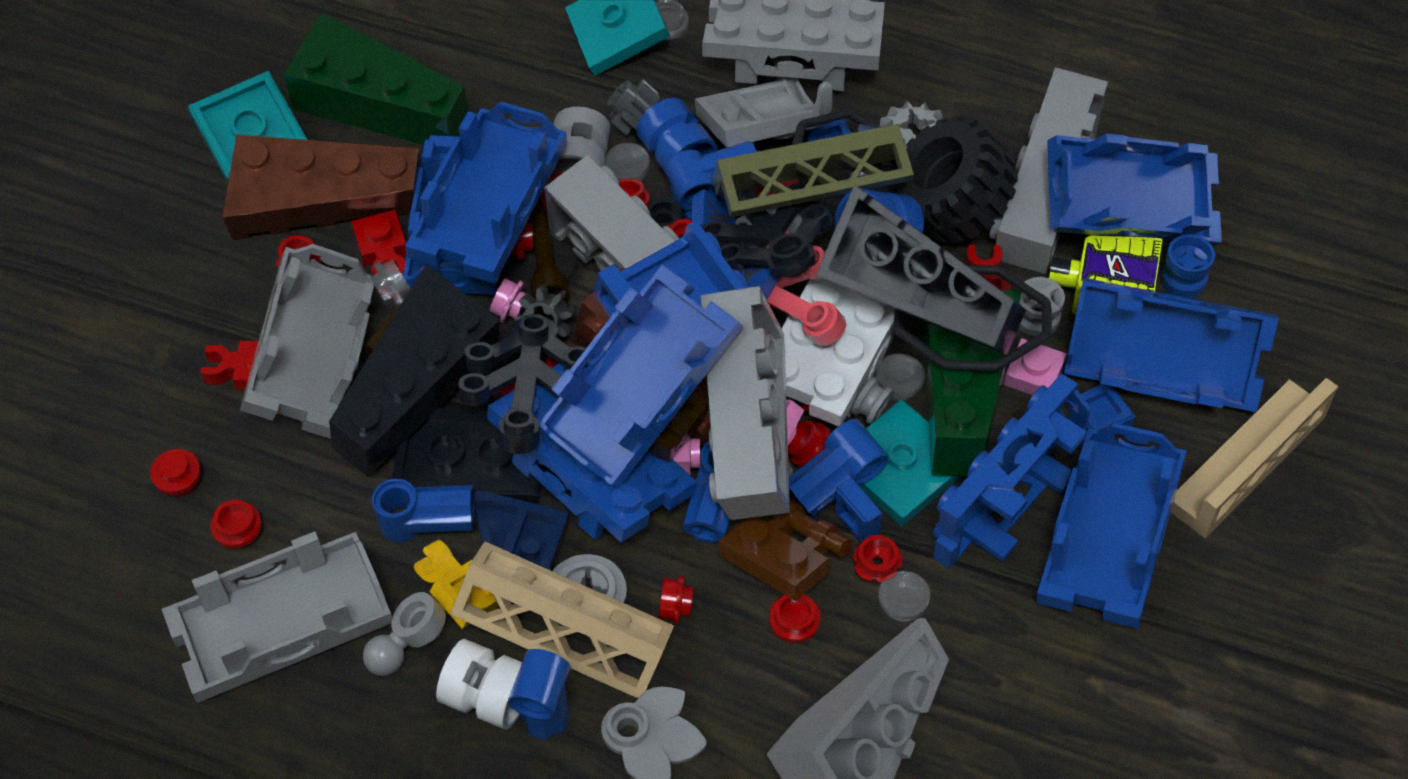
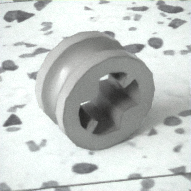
(872, 400)

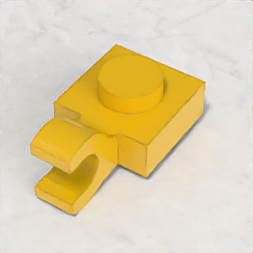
(448, 578)

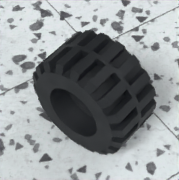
(958, 178)

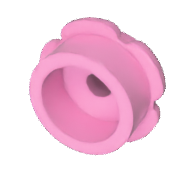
(507, 299)

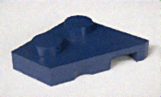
(520, 527)

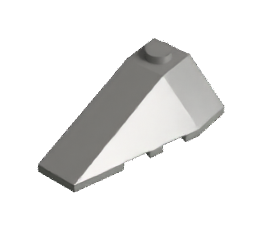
(869, 716)

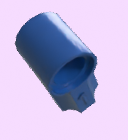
(692, 172)
(847, 454)
(426, 509)
(704, 518)
(541, 693)

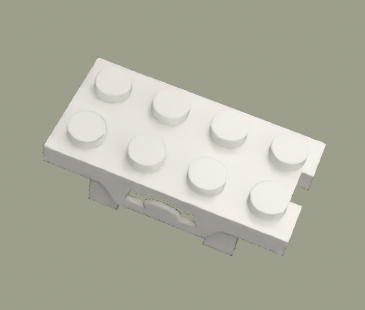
(834, 374)

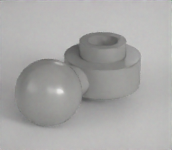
(413, 624)

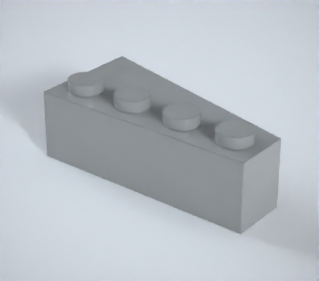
(1069, 109)
(602, 217)
(749, 411)

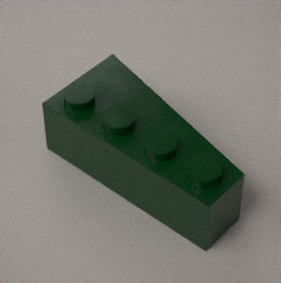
(371, 86)
(960, 401)

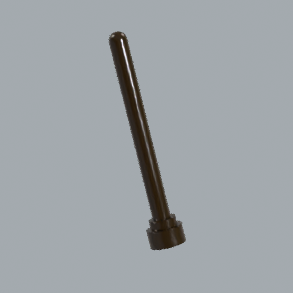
(546, 271)

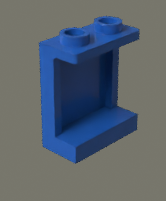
(693, 258)

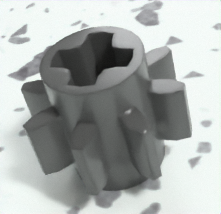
(630, 104)
(551, 304)

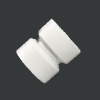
(478, 681)

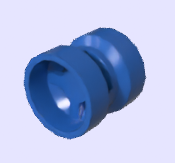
(1187, 266)

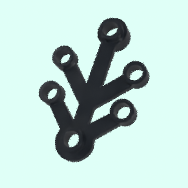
(787, 253)
(531, 338)

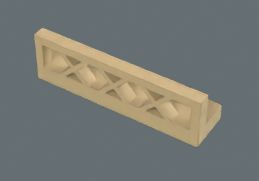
(1251, 455)
(564, 603)

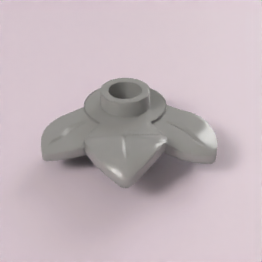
(661, 734)

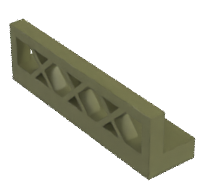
(812, 160)

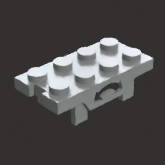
(828, 31)
(309, 338)
(276, 618)

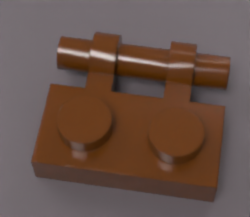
(778, 558)

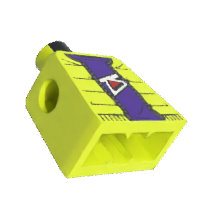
(1111, 260)

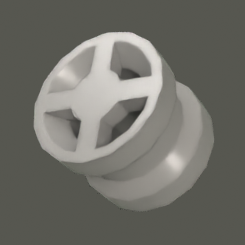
(1032, 319)

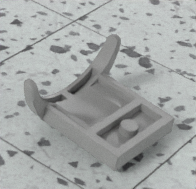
(762, 110)

